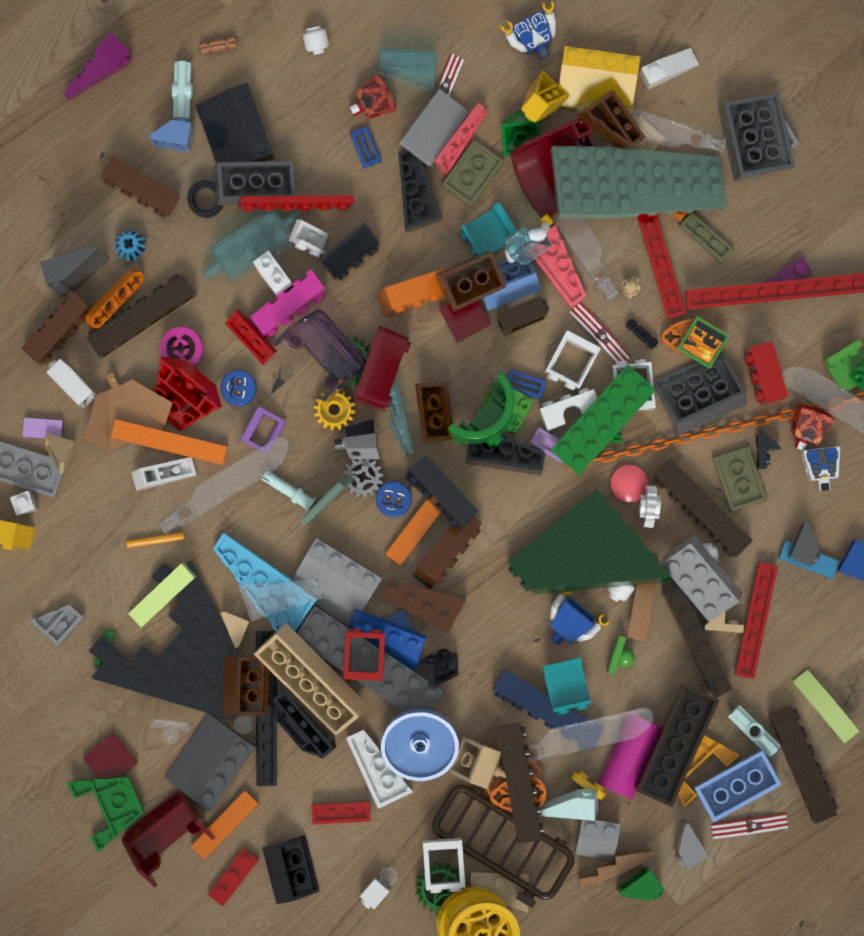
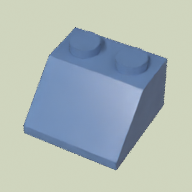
(174, 135)

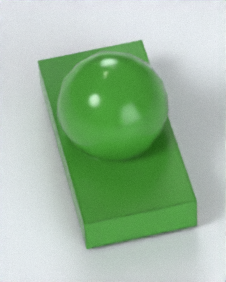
(620, 655)

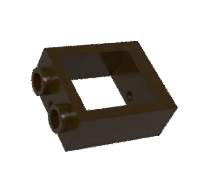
(522, 315)

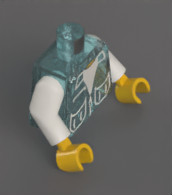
(528, 242)

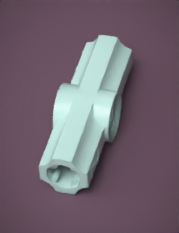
(182, 90)
(762, 739)

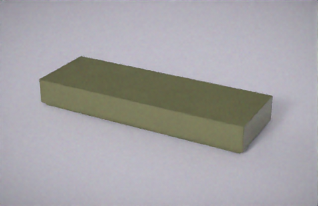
(706, 237)

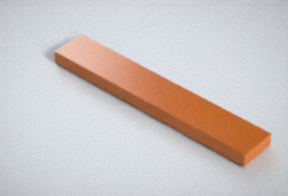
(169, 441)

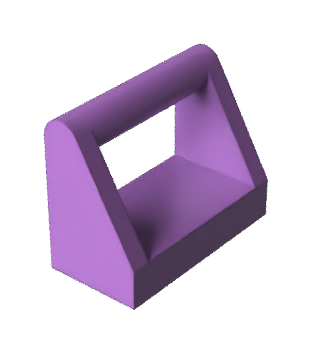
(254, 424)

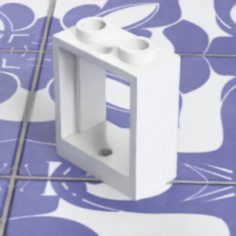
(272, 273)
(580, 343)
(638, 365)
(71, 383)
(440, 844)

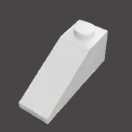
(668, 68)
(163, 473)

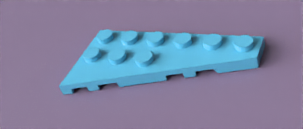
(253, 569)

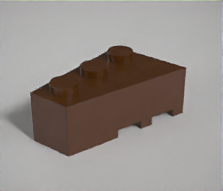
(612, 120)

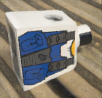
(821, 465)

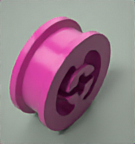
(180, 333)

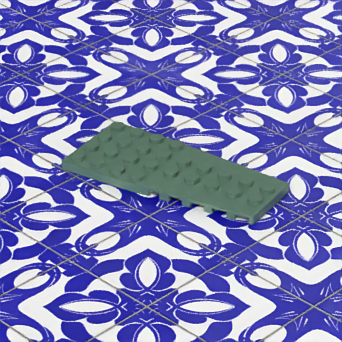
(634, 182)

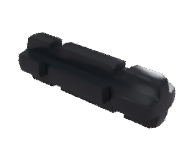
(641, 333)

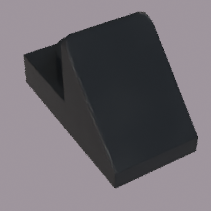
(764, 444)

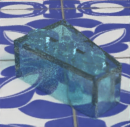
(410, 66)

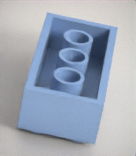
(736, 785)

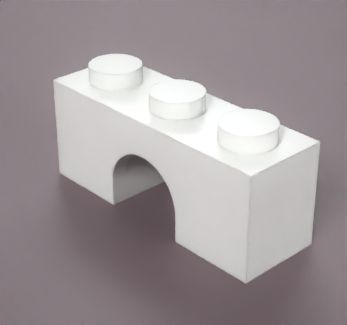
(553, 412)

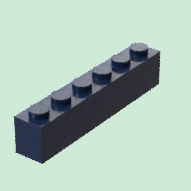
(533, 700)

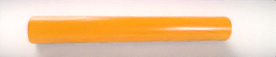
(155, 540)

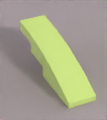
(825, 706)

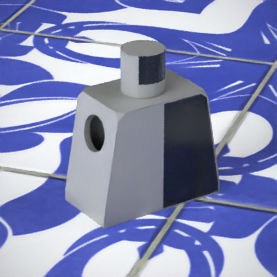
(360, 440)

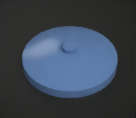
(419, 744)

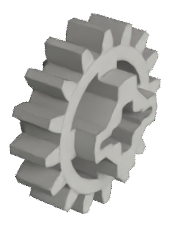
(365, 468)

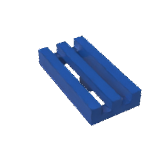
(371, 162)
(528, 377)

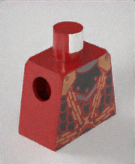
(373, 99)
(810, 425)

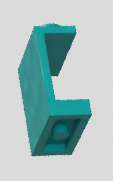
(488, 231)
(566, 685)

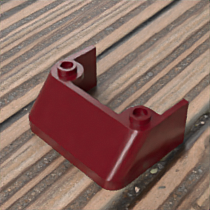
(381, 369)
(160, 830)

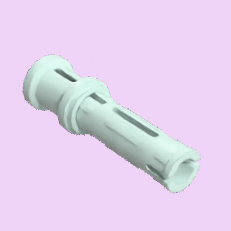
(297, 495)

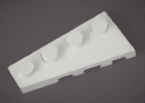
(380, 779)

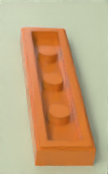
(412, 533)
(225, 824)

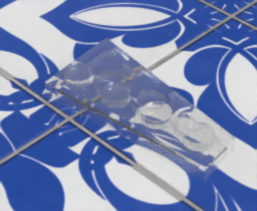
(275, 597)

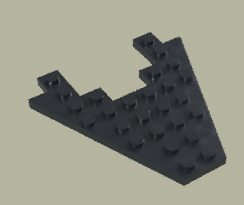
(192, 664)

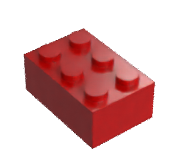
(765, 374)

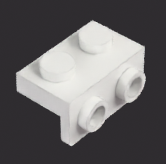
(308, 237)

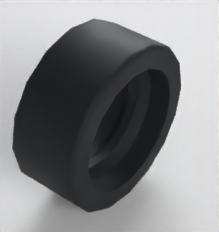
(191, 199)

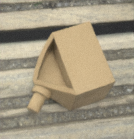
(477, 763)

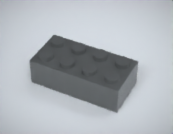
(253, 179)

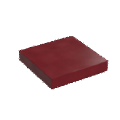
(465, 320)
(110, 758)

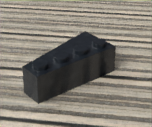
(419, 199)
(507, 456)
(441, 492)

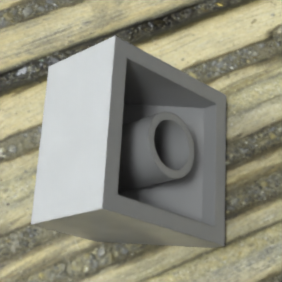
(598, 838)
(688, 847)

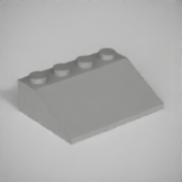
(342, 581)

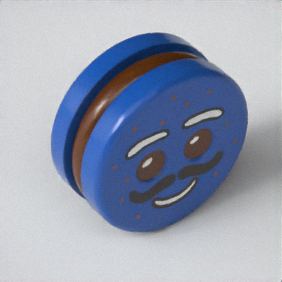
(238, 388)
(393, 499)

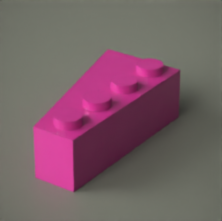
(289, 304)

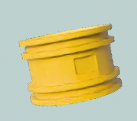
(473, 908)

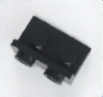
(440, 667)

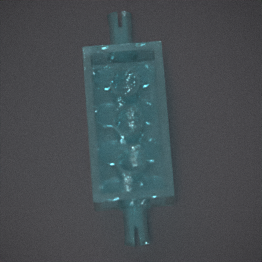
(238, 250)

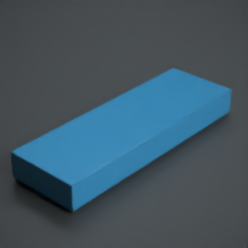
(825, 566)

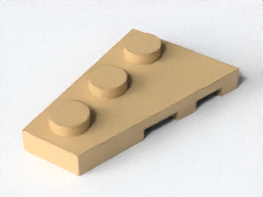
(501, 886)

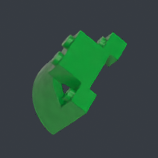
(491, 421)

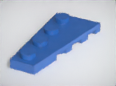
(400, 642)

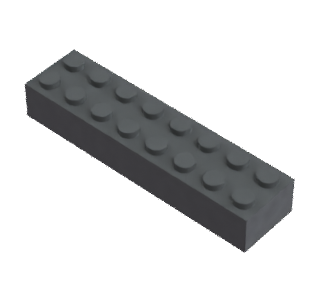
(399, 685)

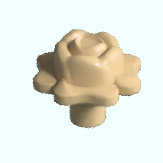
(631, 286)

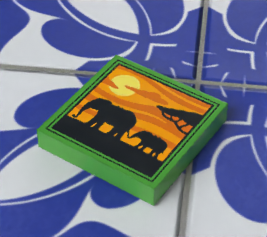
(703, 342)

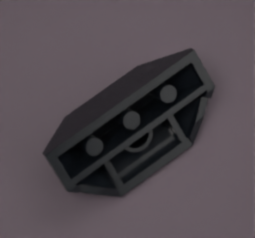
(303, 725)

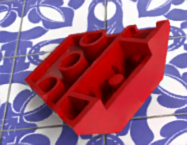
(188, 390)

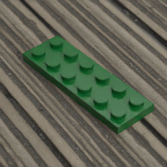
(603, 419)

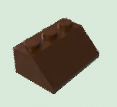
(470, 280)
(434, 411)
(245, 686)

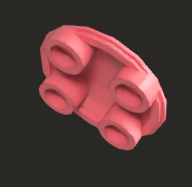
(629, 483)

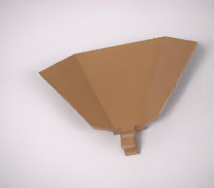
(127, 403)

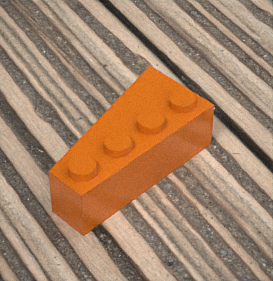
(410, 293)

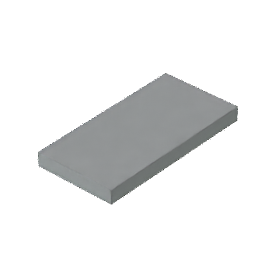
(434, 127)
(29, 470)

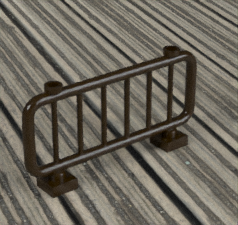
(530, 890)

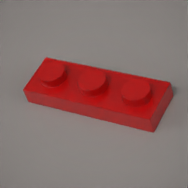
(250, 337)
(341, 812)
(233, 876)

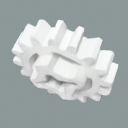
(649, 506)

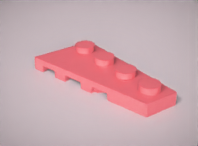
(459, 141)
(560, 270)

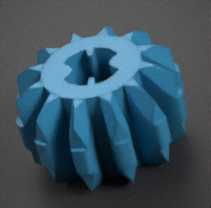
(136, 241)

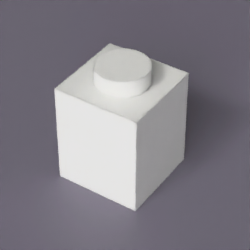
(24, 503)
(374, 893)

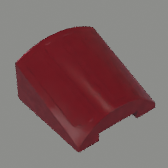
(534, 163)

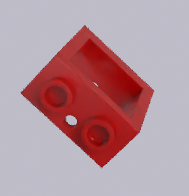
(356, 675)

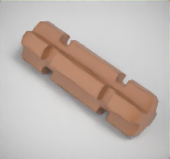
(218, 45)

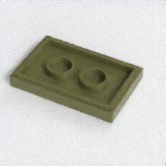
(472, 173)
(739, 478)

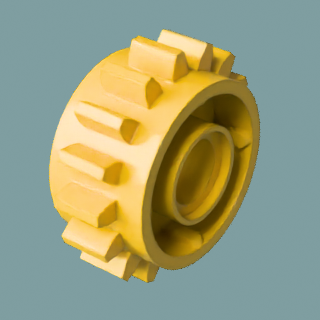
(335, 420)

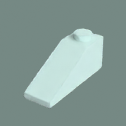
(574, 805)

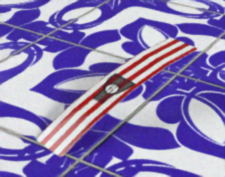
(450, 74)
(599, 333)
(749, 826)

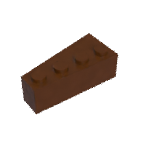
(140, 186)
(57, 329)
(445, 553)
(426, 604)

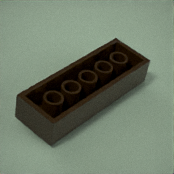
(677, 745)

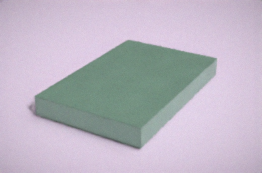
(326, 500)

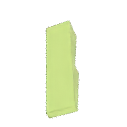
(162, 594)

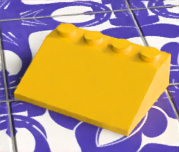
(591, 73)

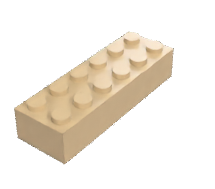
(311, 679)

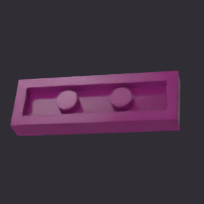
(795, 271)

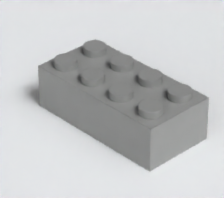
(701, 578)

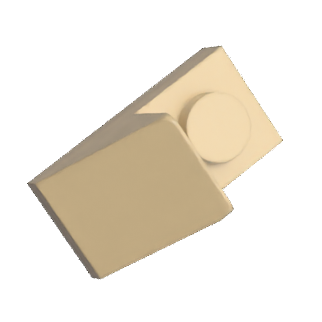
(718, 624)

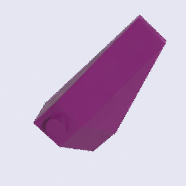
(109, 59)

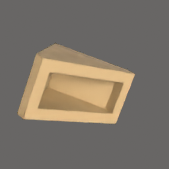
(59, 450)
(236, 627)

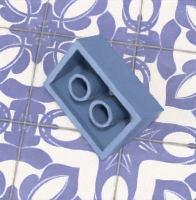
(519, 282)

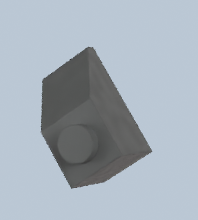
(805, 546)

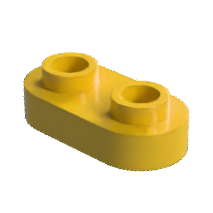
(582, 780)

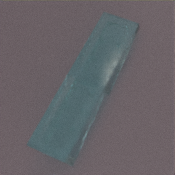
(399, 424)

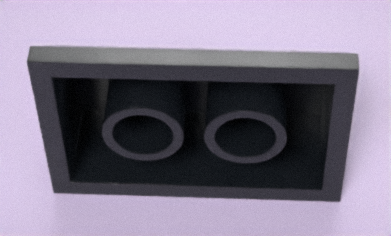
(350, 252)
(290, 869)

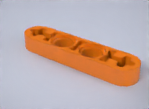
(112, 295)

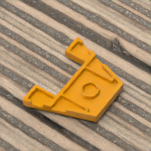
(705, 749)

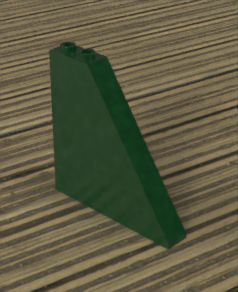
(586, 551)

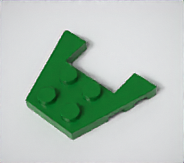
(117, 802)

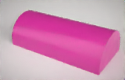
(628, 762)

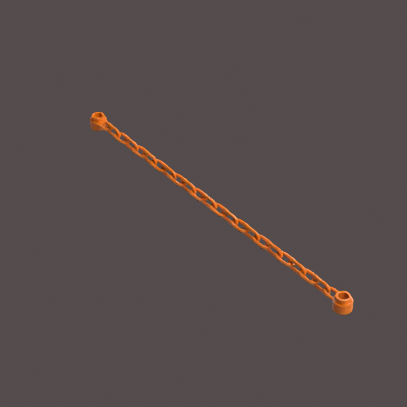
(703, 433)

